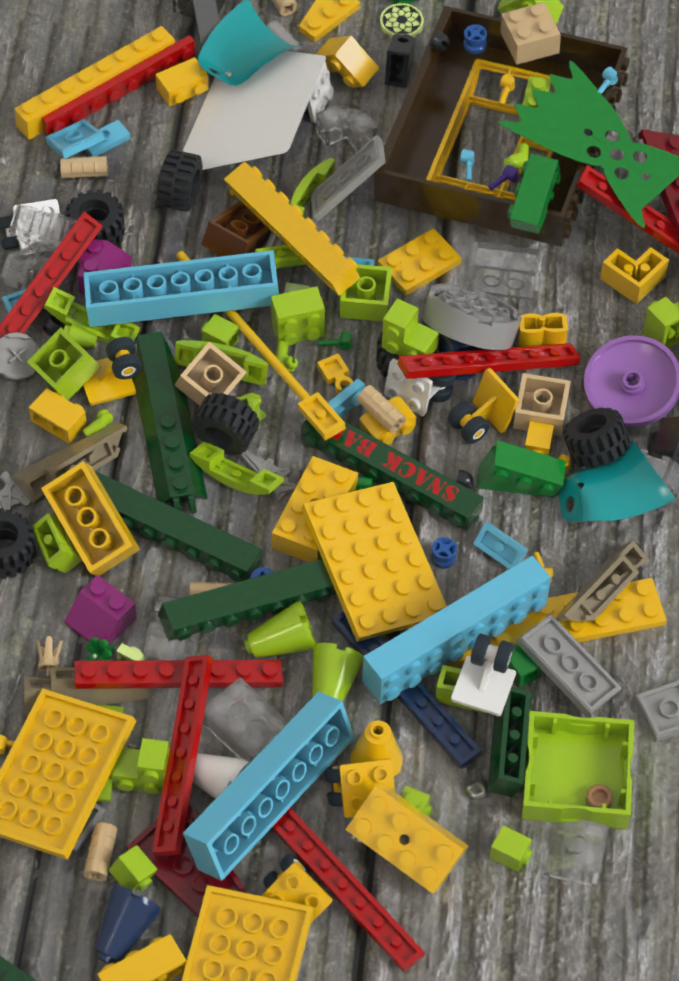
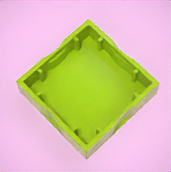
(571, 756)

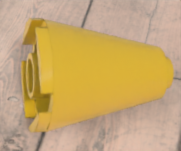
(377, 744)

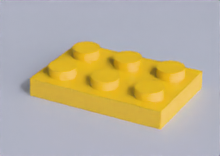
(420, 261)

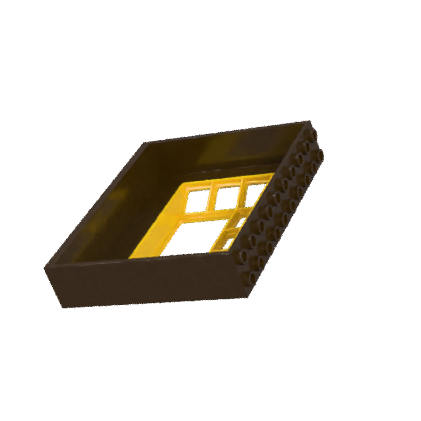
(437, 108)

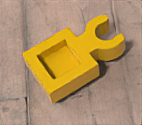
(335, 371)

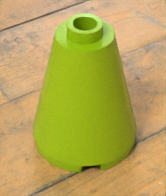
(282, 634)
(334, 669)

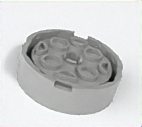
(471, 317)

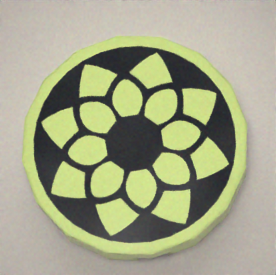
(401, 20)

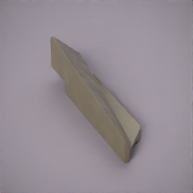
(93, 450)

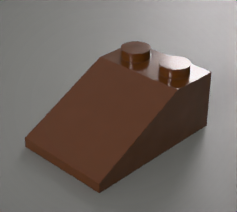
(235, 232)

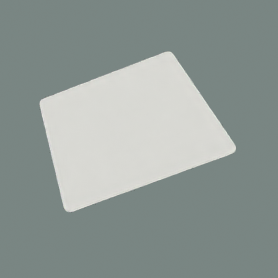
(255, 116)

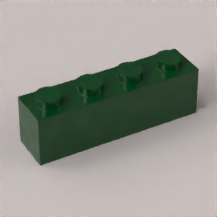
(509, 744)

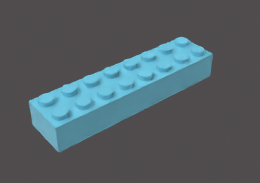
(180, 288)
(454, 630)
(269, 786)

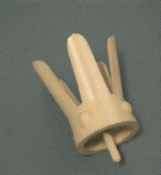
(47, 657)

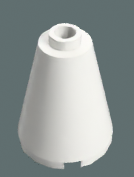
(217, 772)

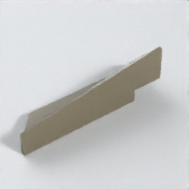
(605, 584)
(63, 682)

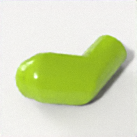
(518, 159)
(281, 354)
(103, 421)

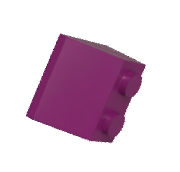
(101, 256)
(101, 611)

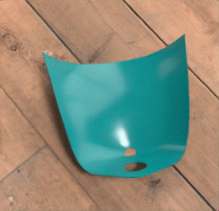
(240, 45)
(615, 490)

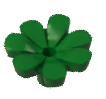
(99, 650)

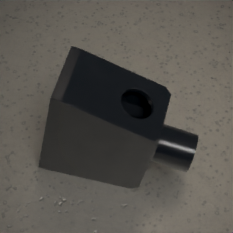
(399, 51)
(666, 439)

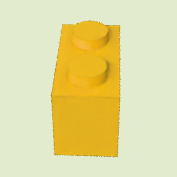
(182, 82)
(58, 415)

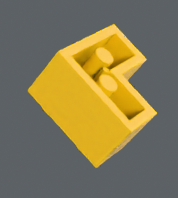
(348, 59)
(633, 277)

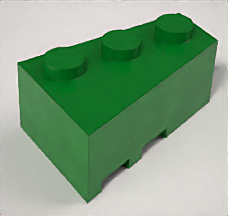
(534, 193)
(520, 471)

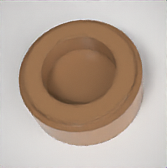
(599, 794)

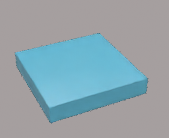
(74, 138)

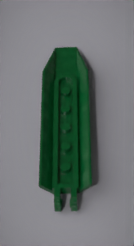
(167, 424)

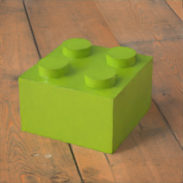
(369, 295)
(298, 316)
(64, 364)

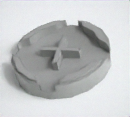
(14, 354)

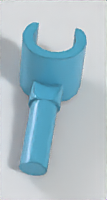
(610, 77)
(467, 157)

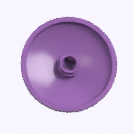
(634, 378)

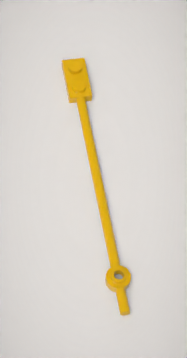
(312, 407)

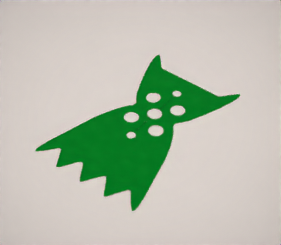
(560, 127)

